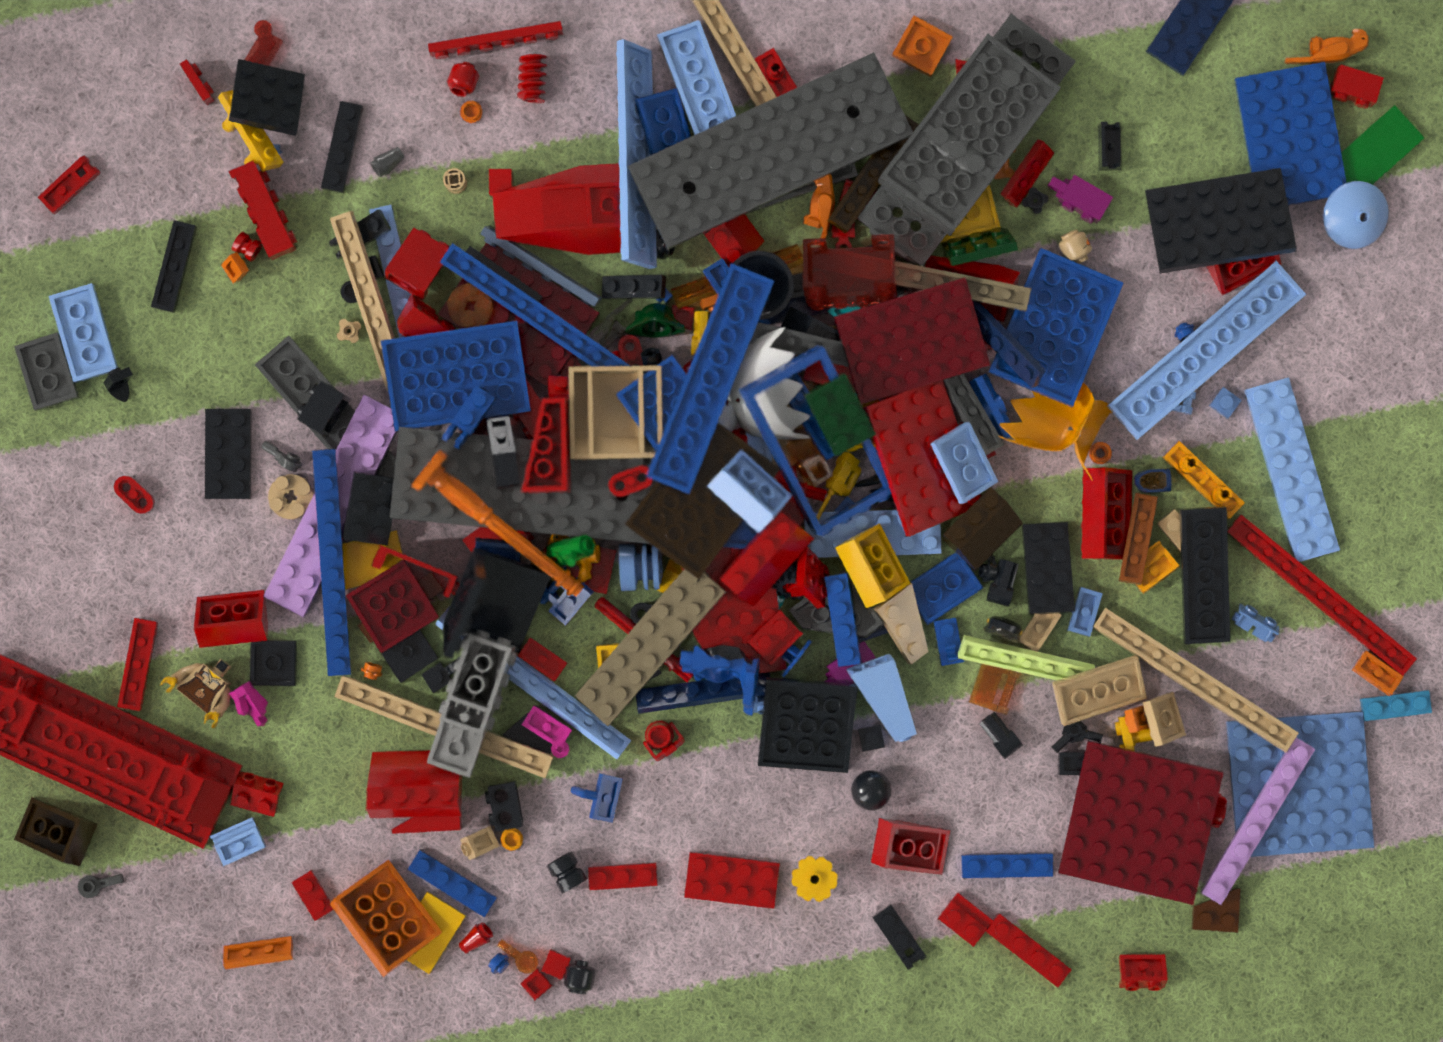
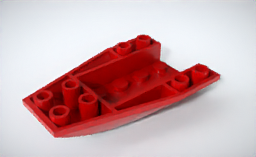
(564, 211)

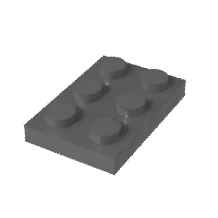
(46, 371)

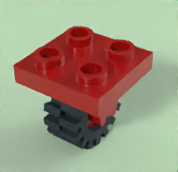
(804, 579)

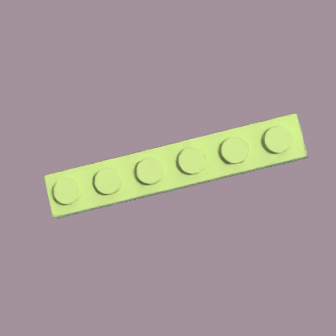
(1020, 659)

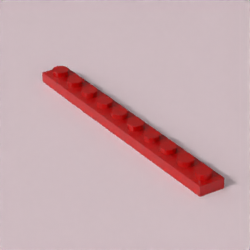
(1321, 595)

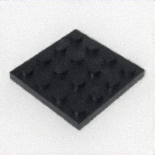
(807, 724)

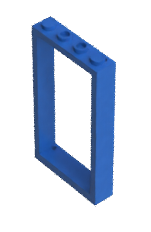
(772, 378)

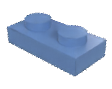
(1085, 611)

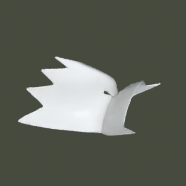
(773, 402)

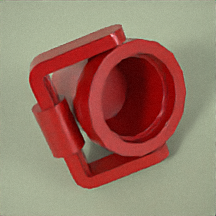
(660, 737)

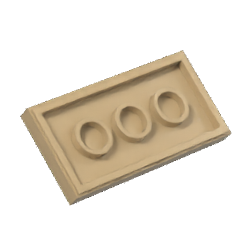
(1099, 690)

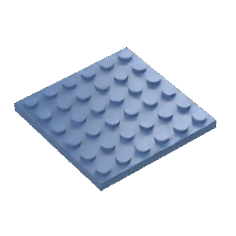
(1331, 796)

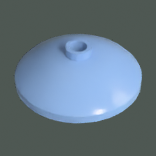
(1343, 214)

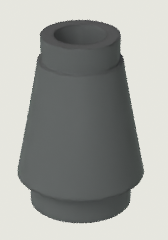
(387, 161)

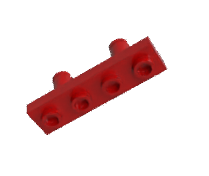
(775, 72)

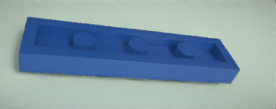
(843, 620)
(1007, 865)
(452, 883)

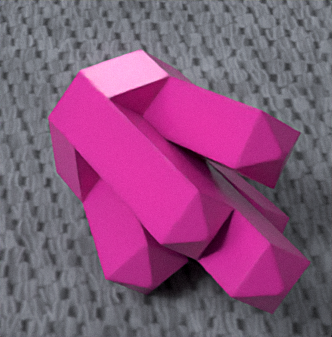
(250, 702)

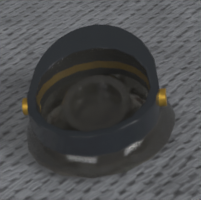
(1003, 630)

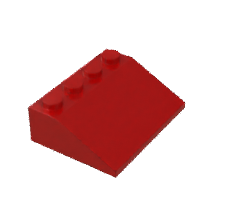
(410, 787)

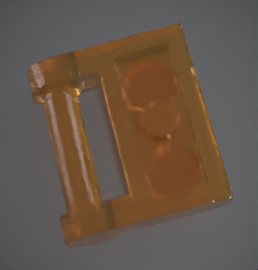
(987, 685)

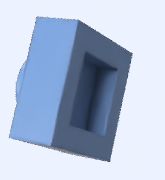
(1225, 402)

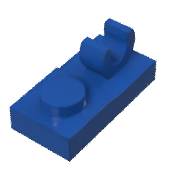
(947, 641)

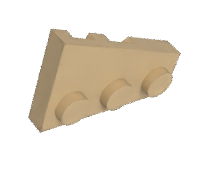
(904, 624)

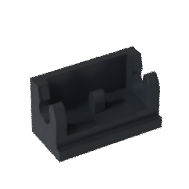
(1109, 146)

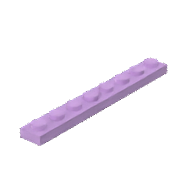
(1257, 821)

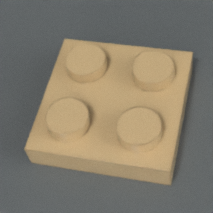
(1164, 719)

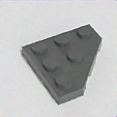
(820, 620)

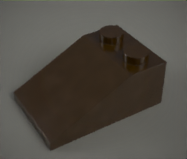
(55, 832)

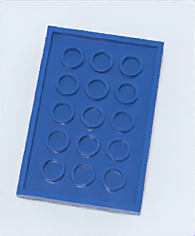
(1293, 128)
(1061, 324)
(438, 371)

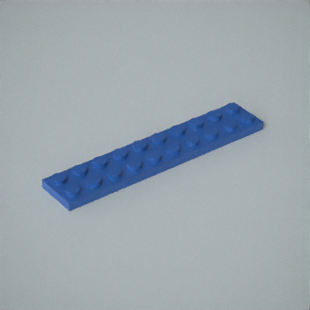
(709, 378)

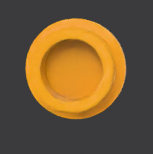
(512, 839)

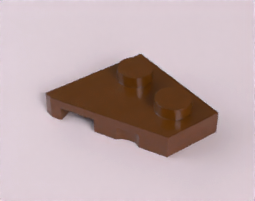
(1217, 917)

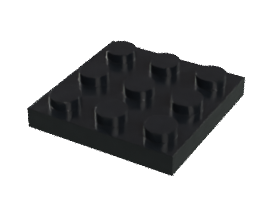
(266, 97)

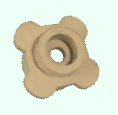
(353, 335)

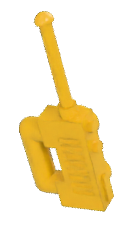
(836, 484)

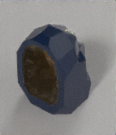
(1153, 481)

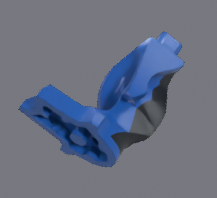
(724, 664)

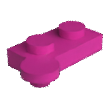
(549, 729)

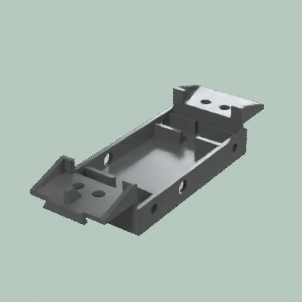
(966, 139)

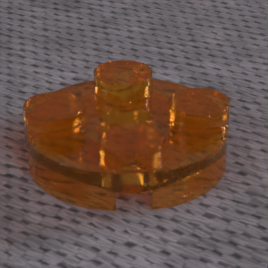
(457, 305)

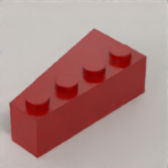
(264, 209)
(550, 451)

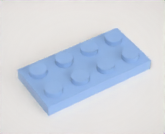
(83, 332)

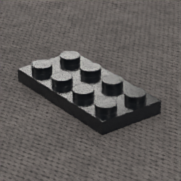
(228, 453)
(1048, 568)

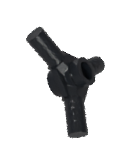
(1074, 733)

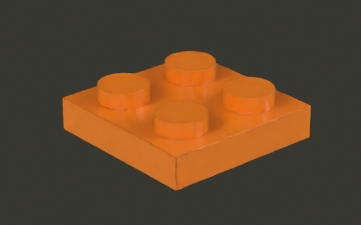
(922, 46)

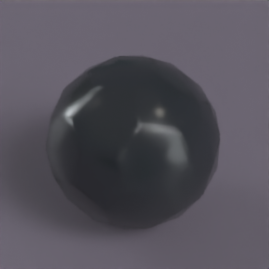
(871, 790)

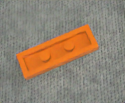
(258, 952)

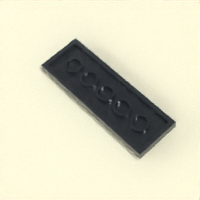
(1205, 575)

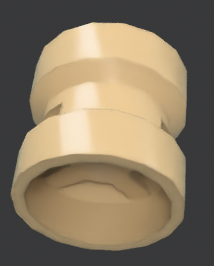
(457, 184)

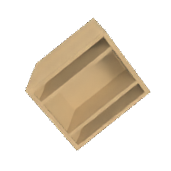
(599, 420)

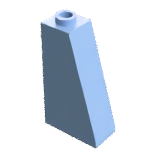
(884, 692)

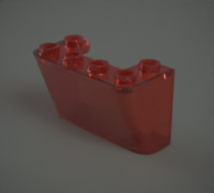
(849, 275)

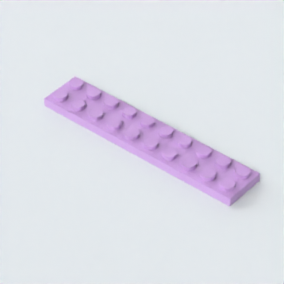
(359, 451)

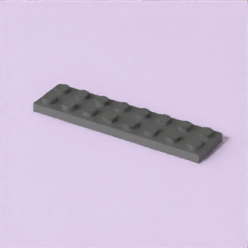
(293, 377)

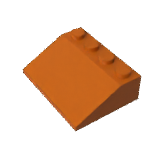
(385, 918)

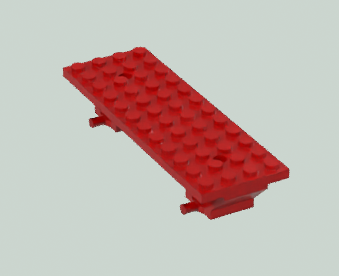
(112, 754)

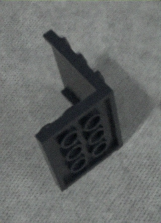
(494, 598)

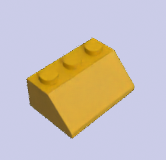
(873, 565)

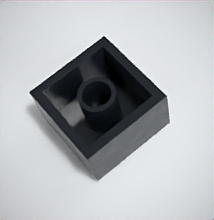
(323, 408)

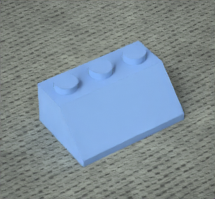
(750, 491)

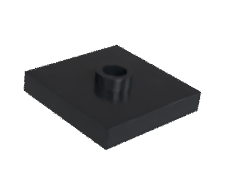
(410, 656)

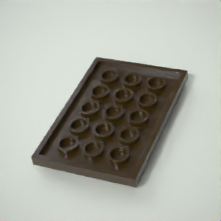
(694, 524)

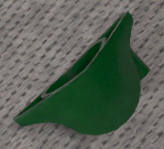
(655, 322)

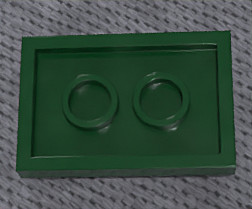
(979, 246)
(839, 414)

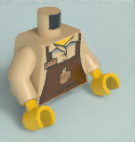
(204, 687)

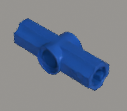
(991, 403)

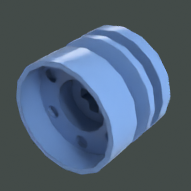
(639, 567)

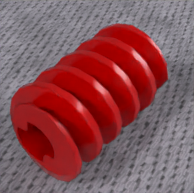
(531, 77)

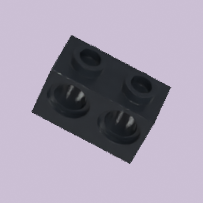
(511, 805)

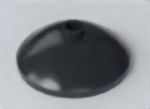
(773, 268)

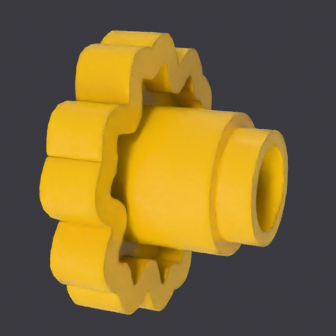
(809, 867)

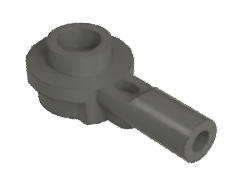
(288, 461)
(90, 885)

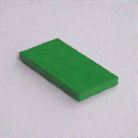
(1380, 147)

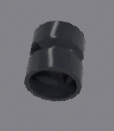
(565, 870)

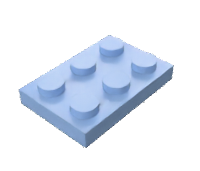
(964, 462)

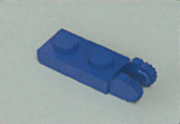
(469, 416)

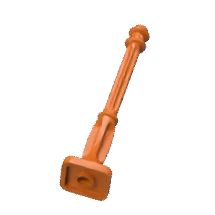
(475, 507)

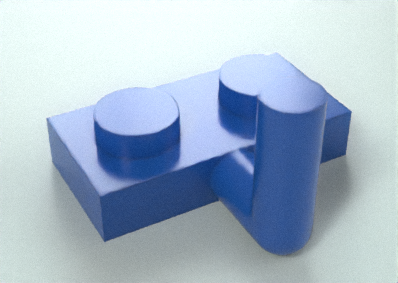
(604, 797)

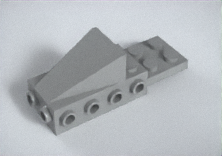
(471, 701)

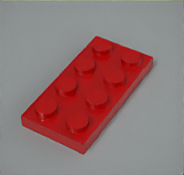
(732, 880)

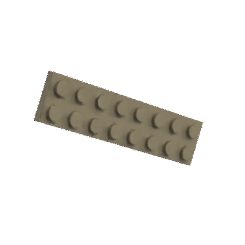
(649, 645)

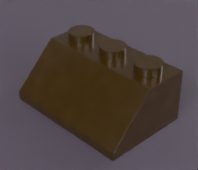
(982, 529)

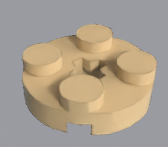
(284, 485)

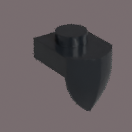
(117, 383)

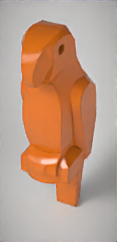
(1333, 49)
(821, 205)

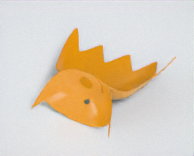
(1047, 423)

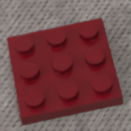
(392, 606)

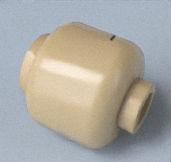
(1075, 246)

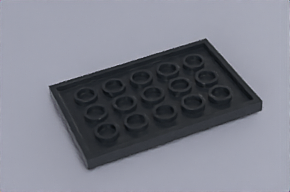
(1220, 220)

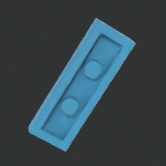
(1396, 705)

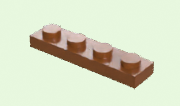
(1138, 539)

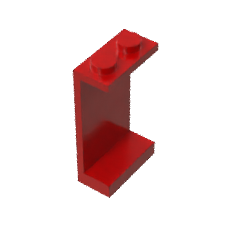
(380, 556)

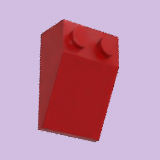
(910, 846)

